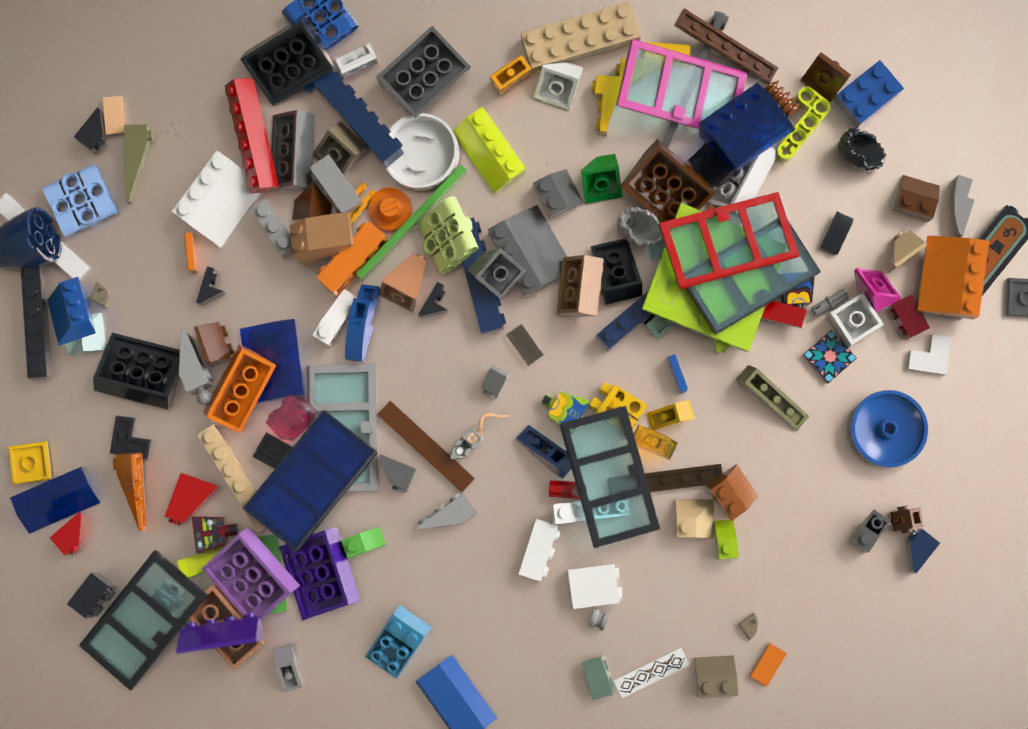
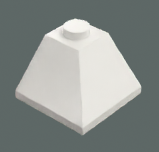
(558, 84)

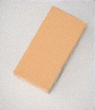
(114, 115)

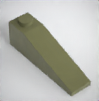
(136, 150)
(772, 396)

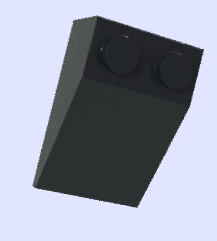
(620, 273)

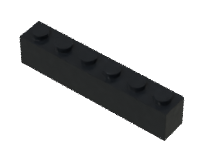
(36, 323)

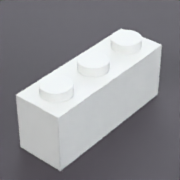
(539, 550)

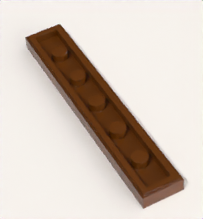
(726, 46)
(425, 446)

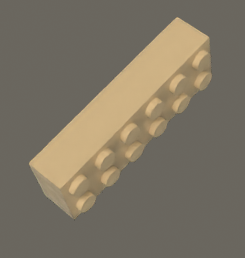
(580, 36)

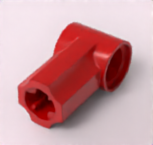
(562, 489)

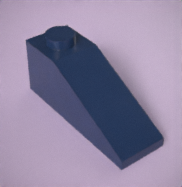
(545, 451)

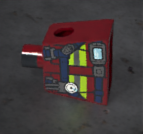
(211, 532)

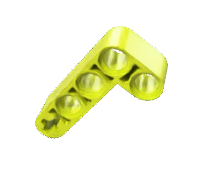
(800, 128)

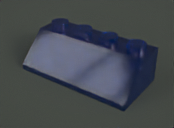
(55, 499)

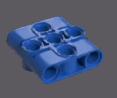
(337, 21)

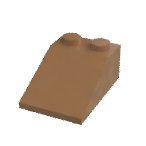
(320, 237)

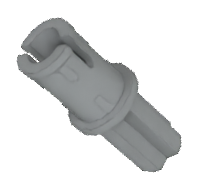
(829, 302)

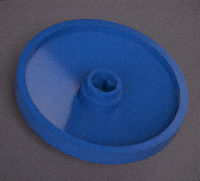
(889, 428)

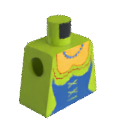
(565, 407)

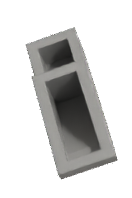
(960, 204)

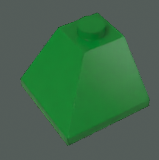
(601, 179)

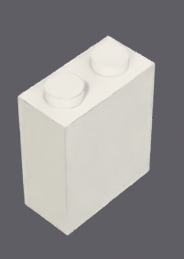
(594, 586)

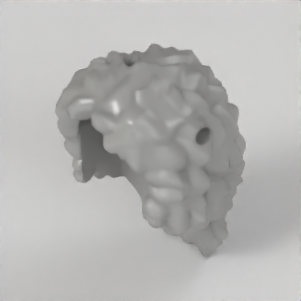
(641, 227)

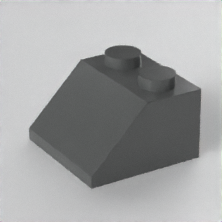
(557, 193)

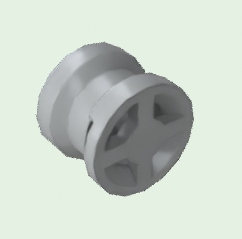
(598, 619)

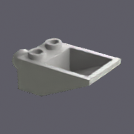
(192, 370)

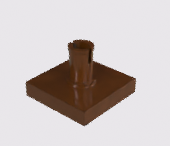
(825, 76)

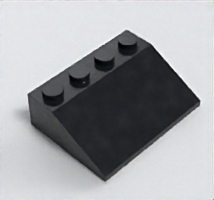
(288, 60)
(138, 371)

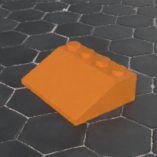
(953, 276)

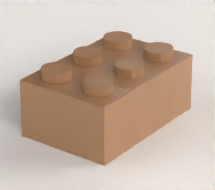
(580, 286)

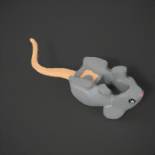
(470, 439)

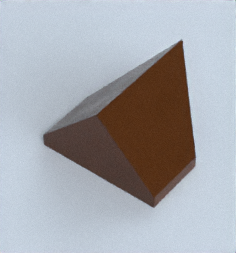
(311, 203)

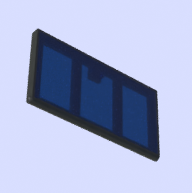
(310, 480)

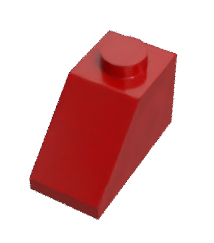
(70, 535)

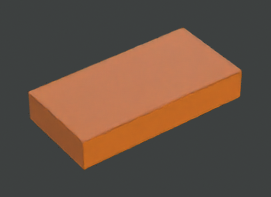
(190, 252)
(768, 664)

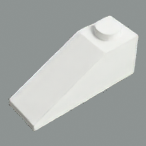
(334, 319)

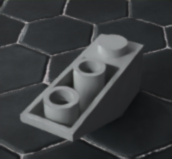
(453, 514)

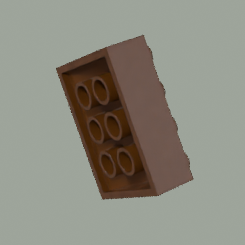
(665, 181)

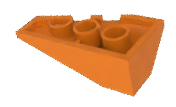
(130, 475)

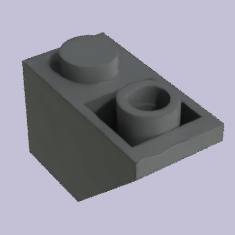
(869, 531)

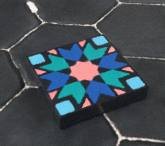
(829, 356)

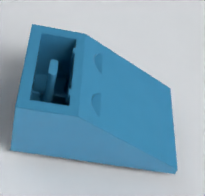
(398, 641)

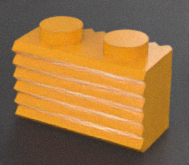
(510, 74)

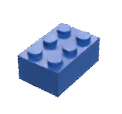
(868, 94)

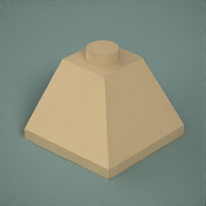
(904, 248)
(694, 518)

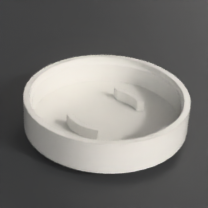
(428, 151)

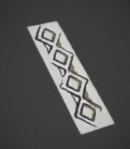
(651, 672)

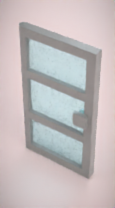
(351, 398)

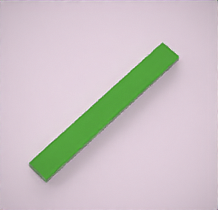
(411, 223)

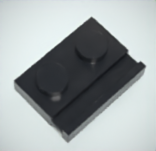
(271, 450)

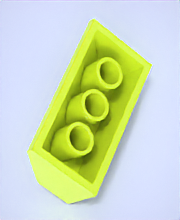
(488, 150)

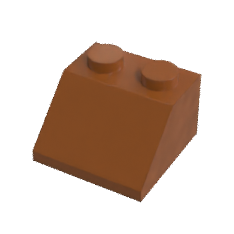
(732, 492)

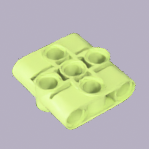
(447, 235)

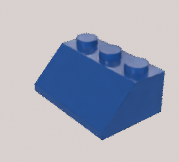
(70, 312)

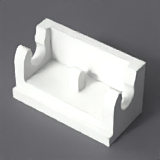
(356, 60)

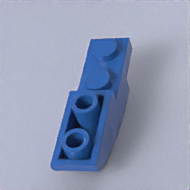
(359, 323)

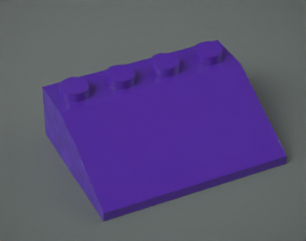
(322, 574)
(220, 634)

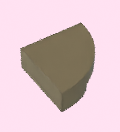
(99, 295)
(749, 626)

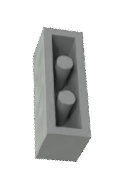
(335, 185)
(273, 227)

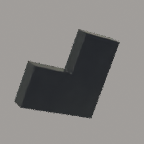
(123, 439)

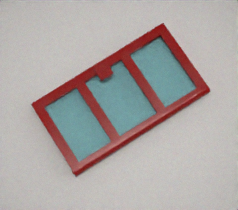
(728, 240)

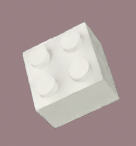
(855, 320)

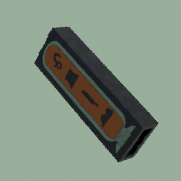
(1006, 237)

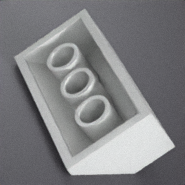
(745, 182)

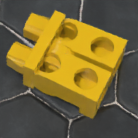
(617, 398)

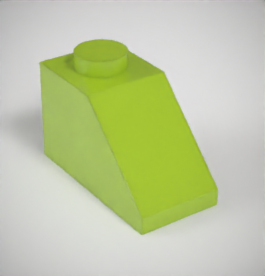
(725, 539)

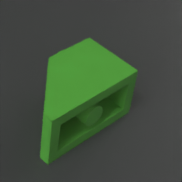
(363, 542)

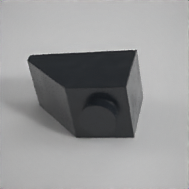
(93, 132)

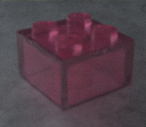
(291, 417)

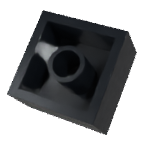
(92, 595)

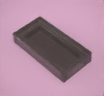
(524, 345)

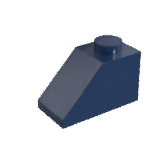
(920, 548)

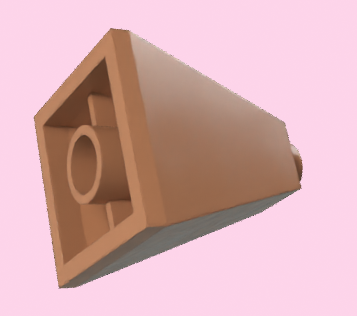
(404, 282)

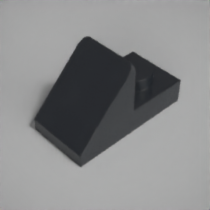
(207, 292)
(430, 307)

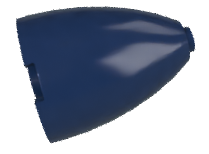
(27, 240)

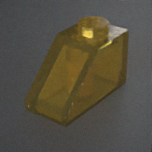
(655, 442)

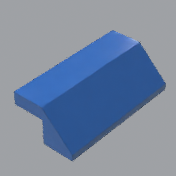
(455, 697)

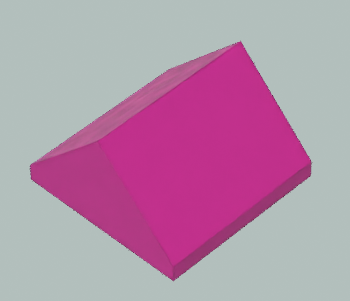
(876, 288)

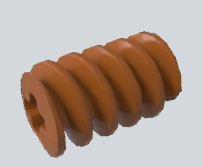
(782, 98)

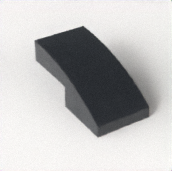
(837, 232)

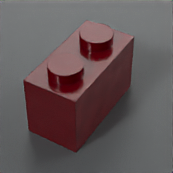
(907, 317)

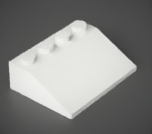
(216, 200)

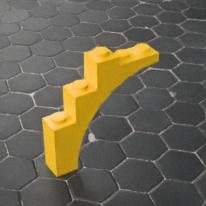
(608, 87)

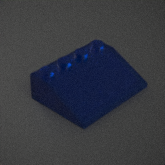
(745, 127)
(281, 345)

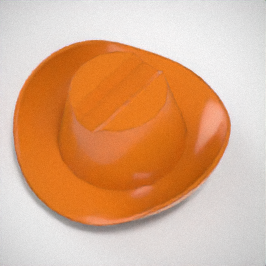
(389, 208)

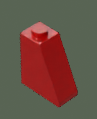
(188, 498)

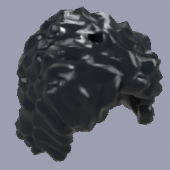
(861, 149)

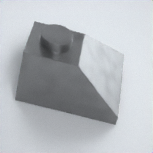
(497, 271)

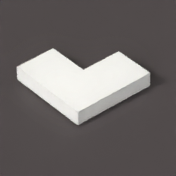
(936, 360)

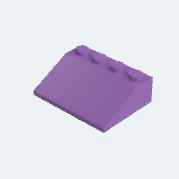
(250, 575)

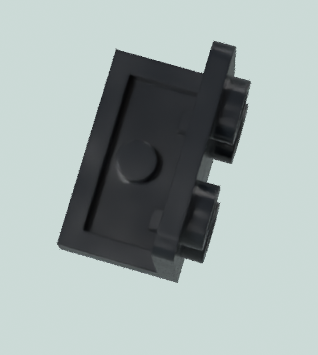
(711, 166)

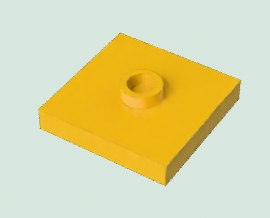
(30, 463)

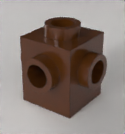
(906, 519)

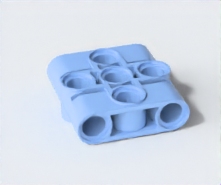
(56, 197)

